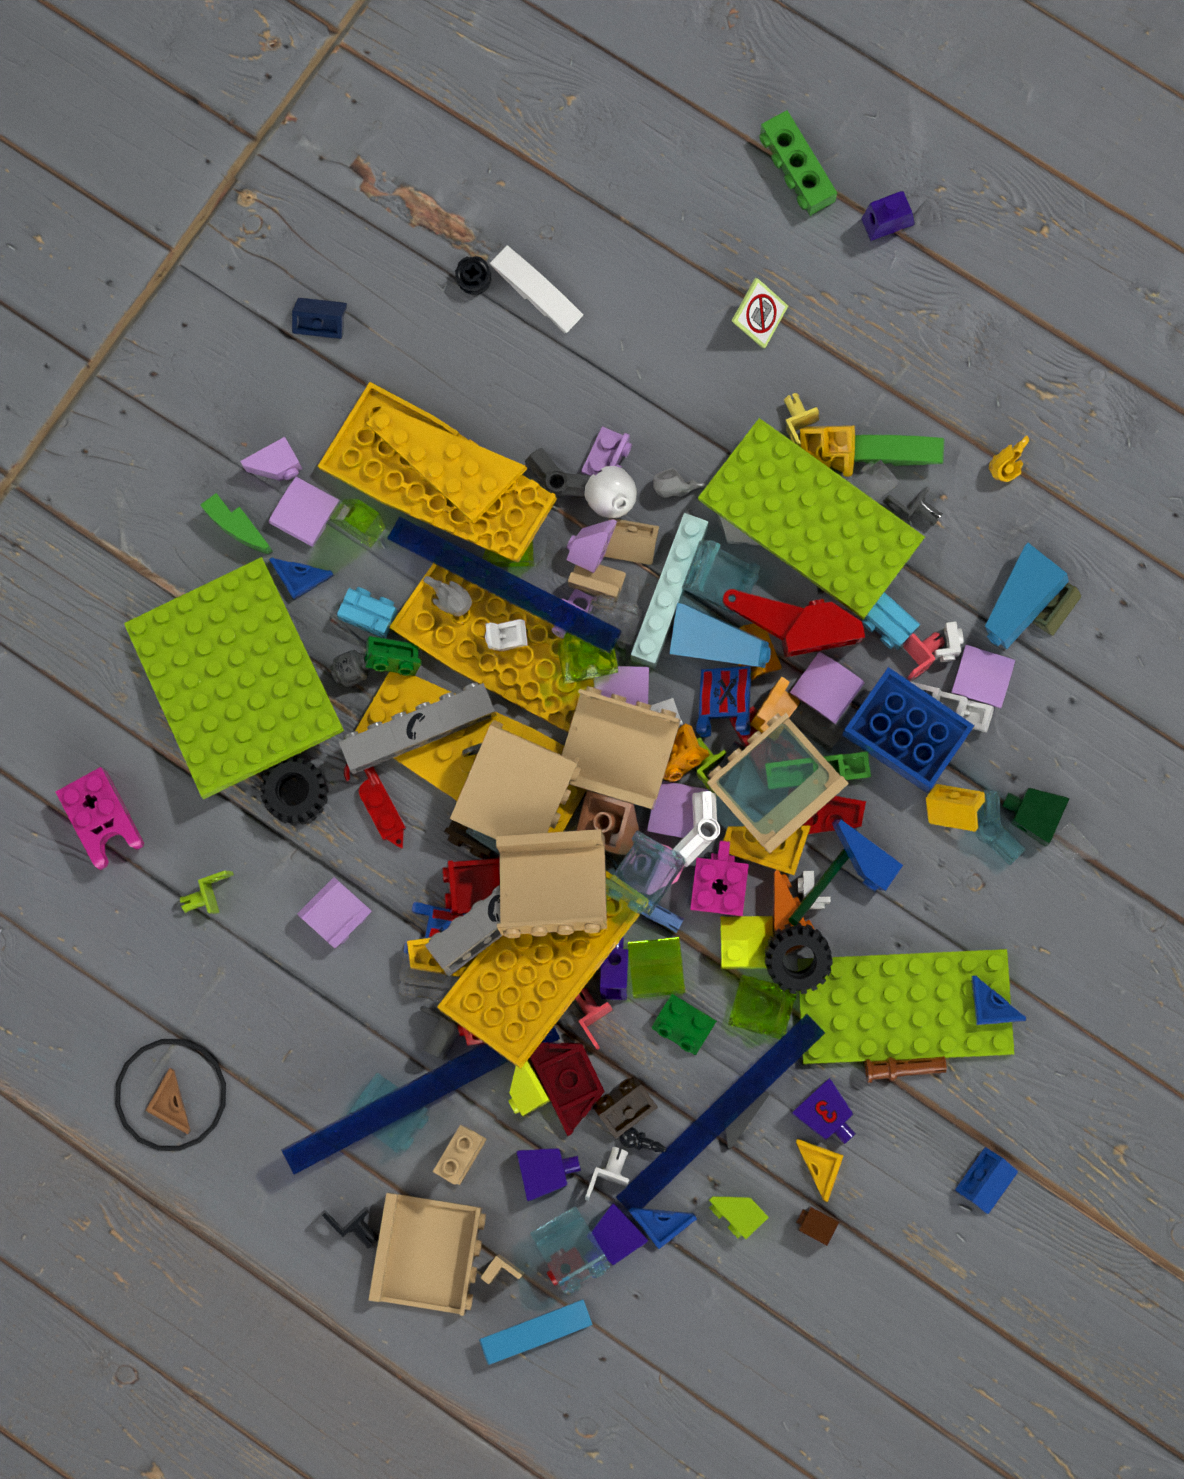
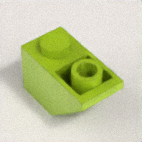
(740, 1212)

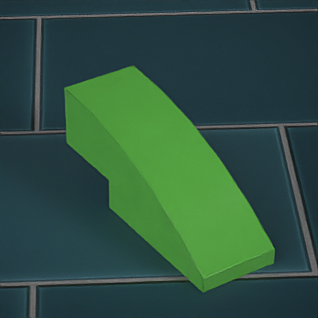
(235, 524)

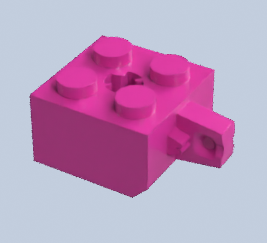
(719, 867)

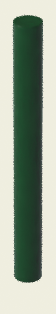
(818, 888)

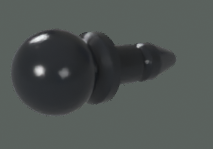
(632, 1138)

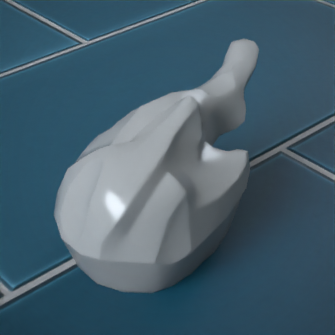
(670, 483)
(452, 597)

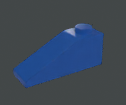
(868, 859)

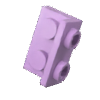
(607, 451)

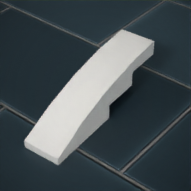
(536, 288)
(974, 712)

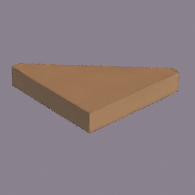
(168, 1103)

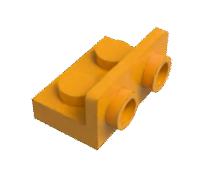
(684, 754)

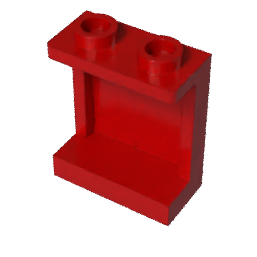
(469, 883)

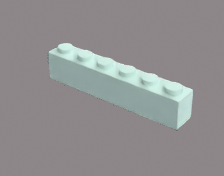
(668, 592)

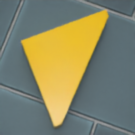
(822, 1166)

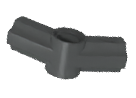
(547, 471)

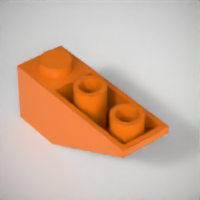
(784, 906)

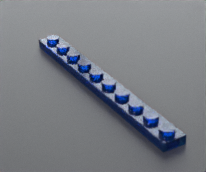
(504, 585)
(392, 1107)
(721, 1114)

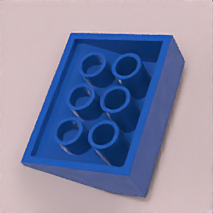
(908, 730)

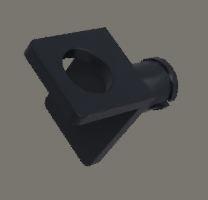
(356, 1225)

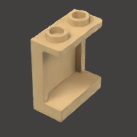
(459, 1155)

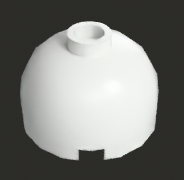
(611, 492)

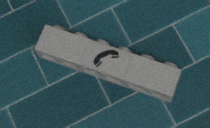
(417, 728)
(467, 934)

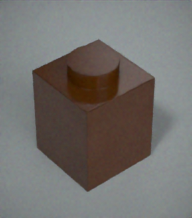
(817, 1225)

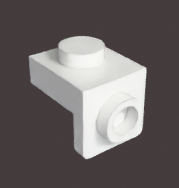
(506, 635)
(953, 639)
(804, 886)

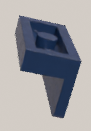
(318, 318)

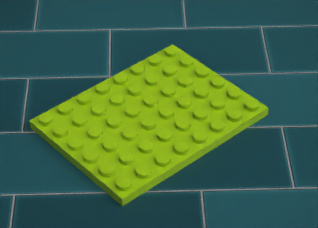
(233, 678)

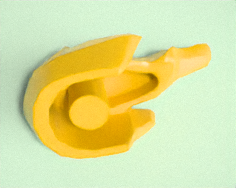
(1004, 466)

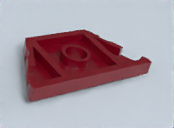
(567, 1080)

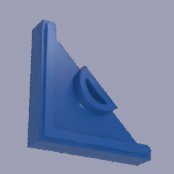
(299, 577)
(991, 1007)
(662, 1225)

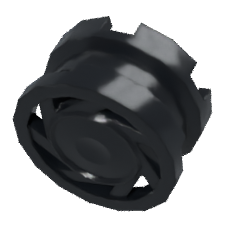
(473, 275)

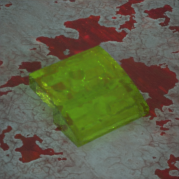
(656, 967)

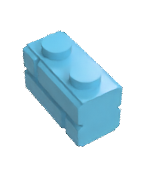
(367, 612)
(890, 622)

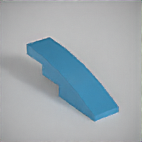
(535, 1332)

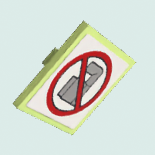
(759, 313)

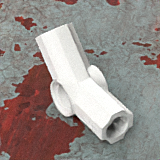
(703, 816)

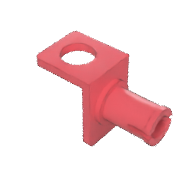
(922, 652)
(592, 1012)

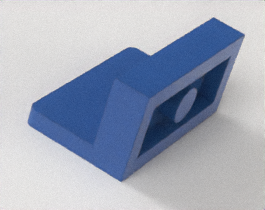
(986, 1180)

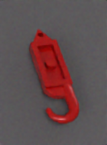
(380, 807)

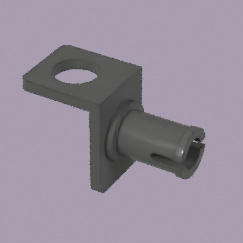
(918, 506)

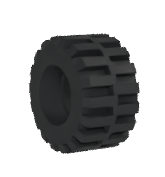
(310, 806)
(806, 978)

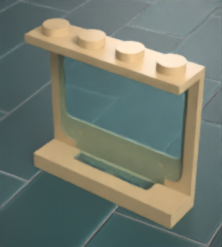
(776, 782)

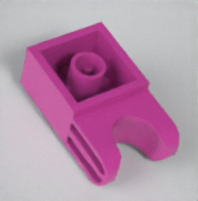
(104, 820)

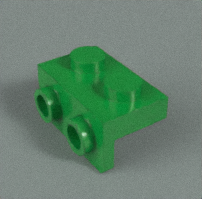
(392, 656)
(683, 1024)

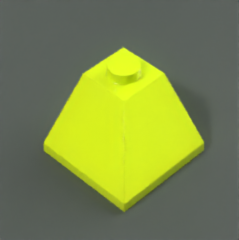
(744, 941)
(526, 1091)

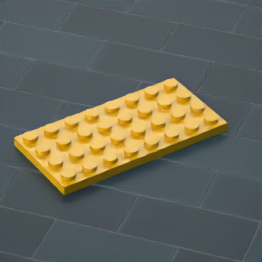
(528, 982)

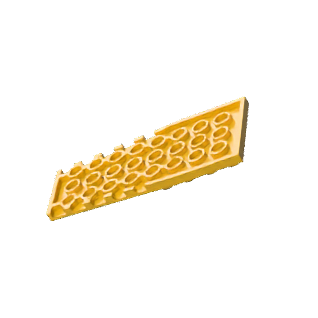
(375, 469)
(521, 675)
(442, 759)

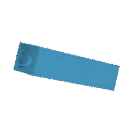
(1025, 595)
(710, 638)

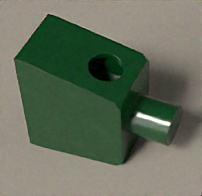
(1036, 813)

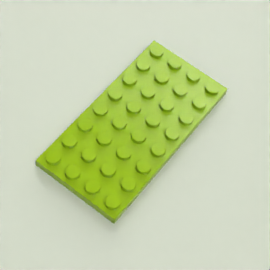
(811, 518)
(906, 1007)

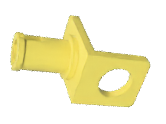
(800, 417)

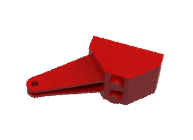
(801, 629)

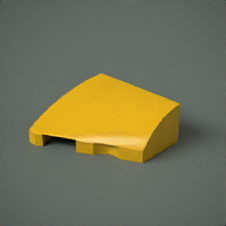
(831, 446)

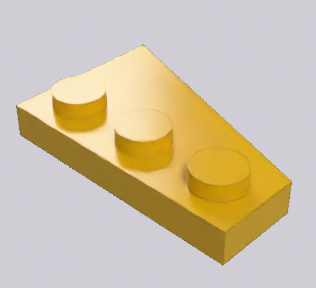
(783, 858)

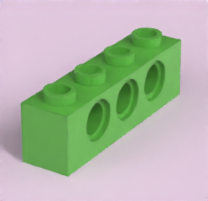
(784, 128)

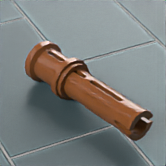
(893, 1068)

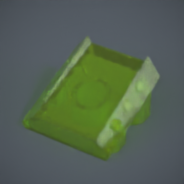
(583, 661)
(761, 1007)

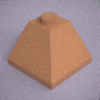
(613, 817)

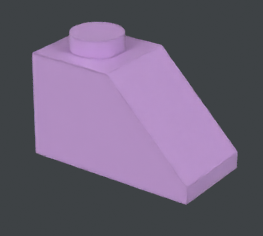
(273, 461)
(590, 545)

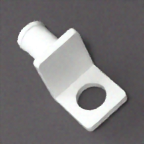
(611, 1172)

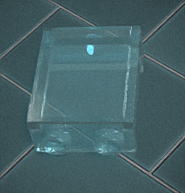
(717, 571)
(644, 874)
(399, 1133)
(570, 1250)

